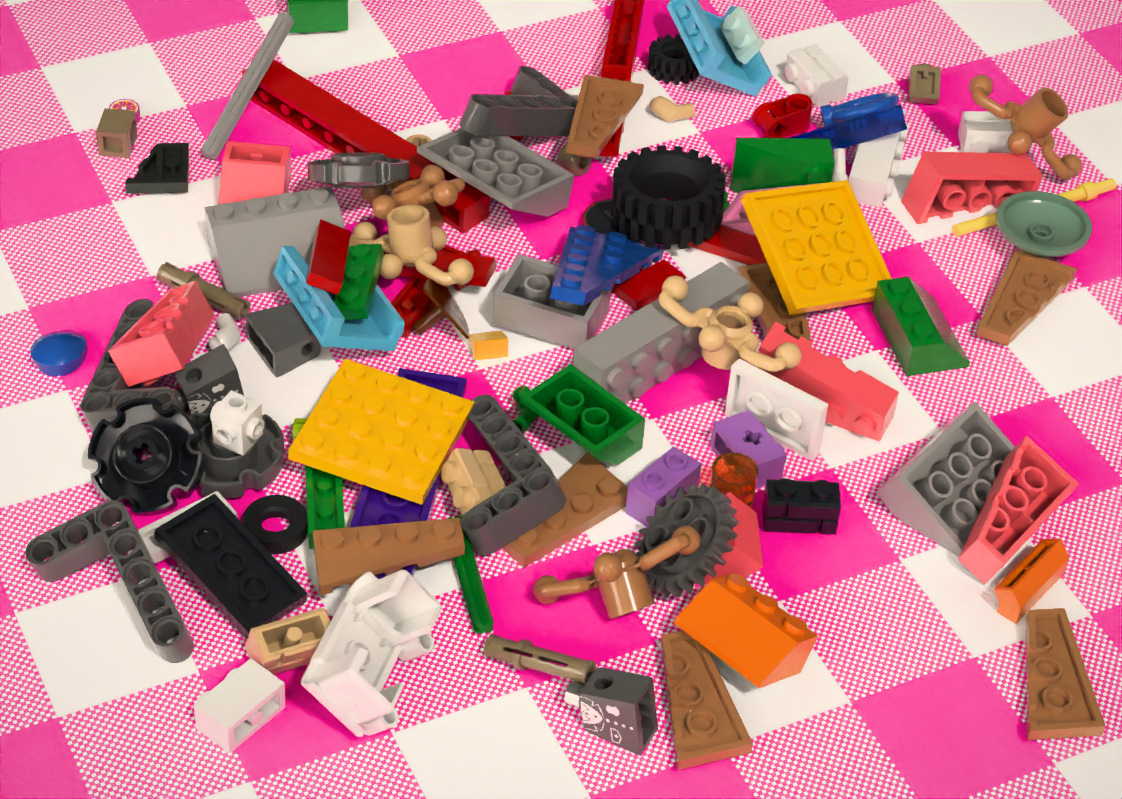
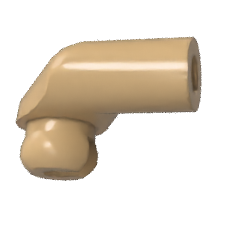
(670, 111)

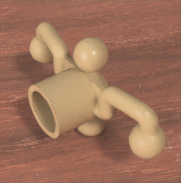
(412, 244)
(727, 330)

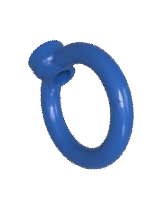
(857, 107)

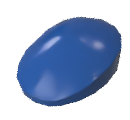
(59, 352)

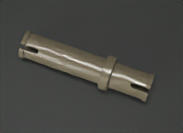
(214, 295)
(502, 649)

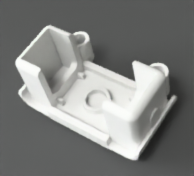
(362, 644)

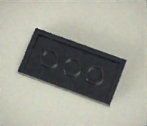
(230, 565)

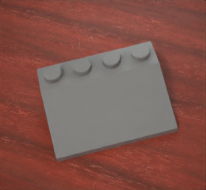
(503, 170)
(251, 233)
(949, 479)

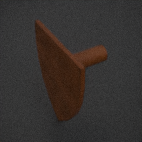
(442, 305)

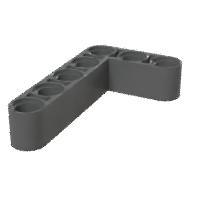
(533, 109)
(108, 387)
(526, 501)
(99, 542)

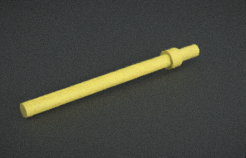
(1084, 192)

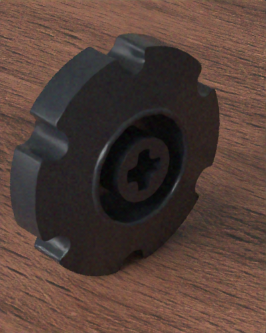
(146, 429)

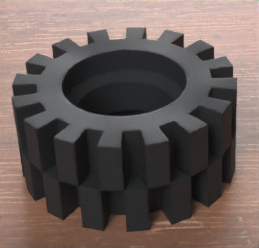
(671, 60)

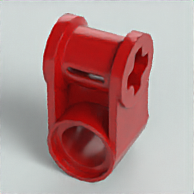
(787, 116)

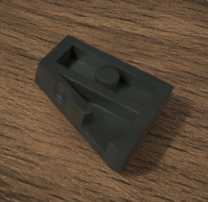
(162, 171)

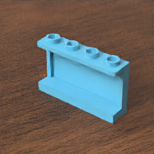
(712, 51)
(326, 321)

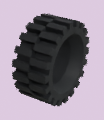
(673, 175)

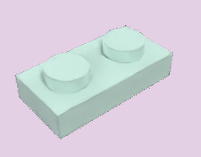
(742, 35)

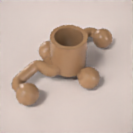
(1030, 123)
(420, 192)
(620, 575)

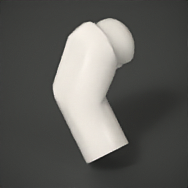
(227, 334)

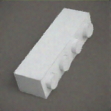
(875, 165)

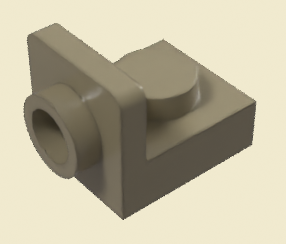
(924, 84)

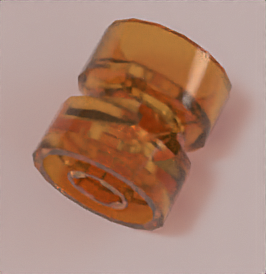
(735, 474)

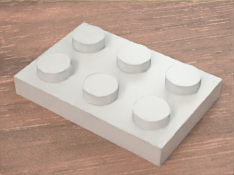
(787, 412)

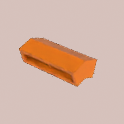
(1031, 579)

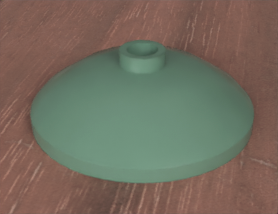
(1043, 223)

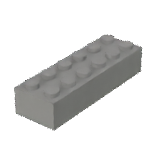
(651, 341)

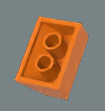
(747, 630)

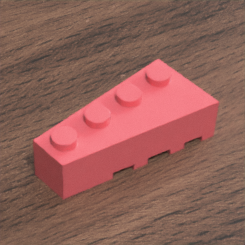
(966, 182)
(163, 336)
(853, 399)
(1019, 502)

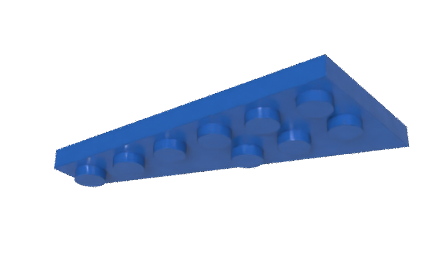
(596, 261)

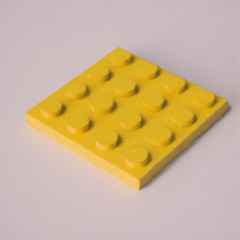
(816, 245)
(381, 431)

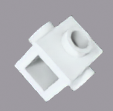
(237, 422)

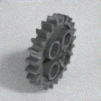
(711, 516)

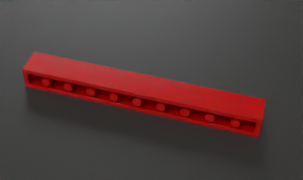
(350, 131)

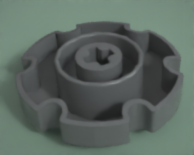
(358, 170)
(232, 472)

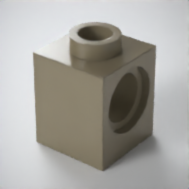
(116, 133)

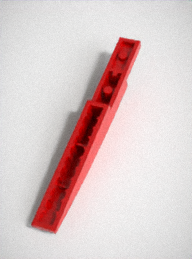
(621, 54)

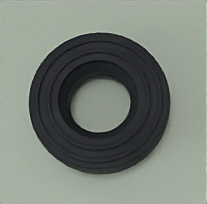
(277, 506)

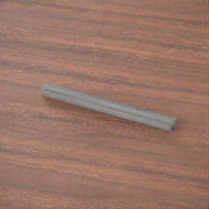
(247, 86)

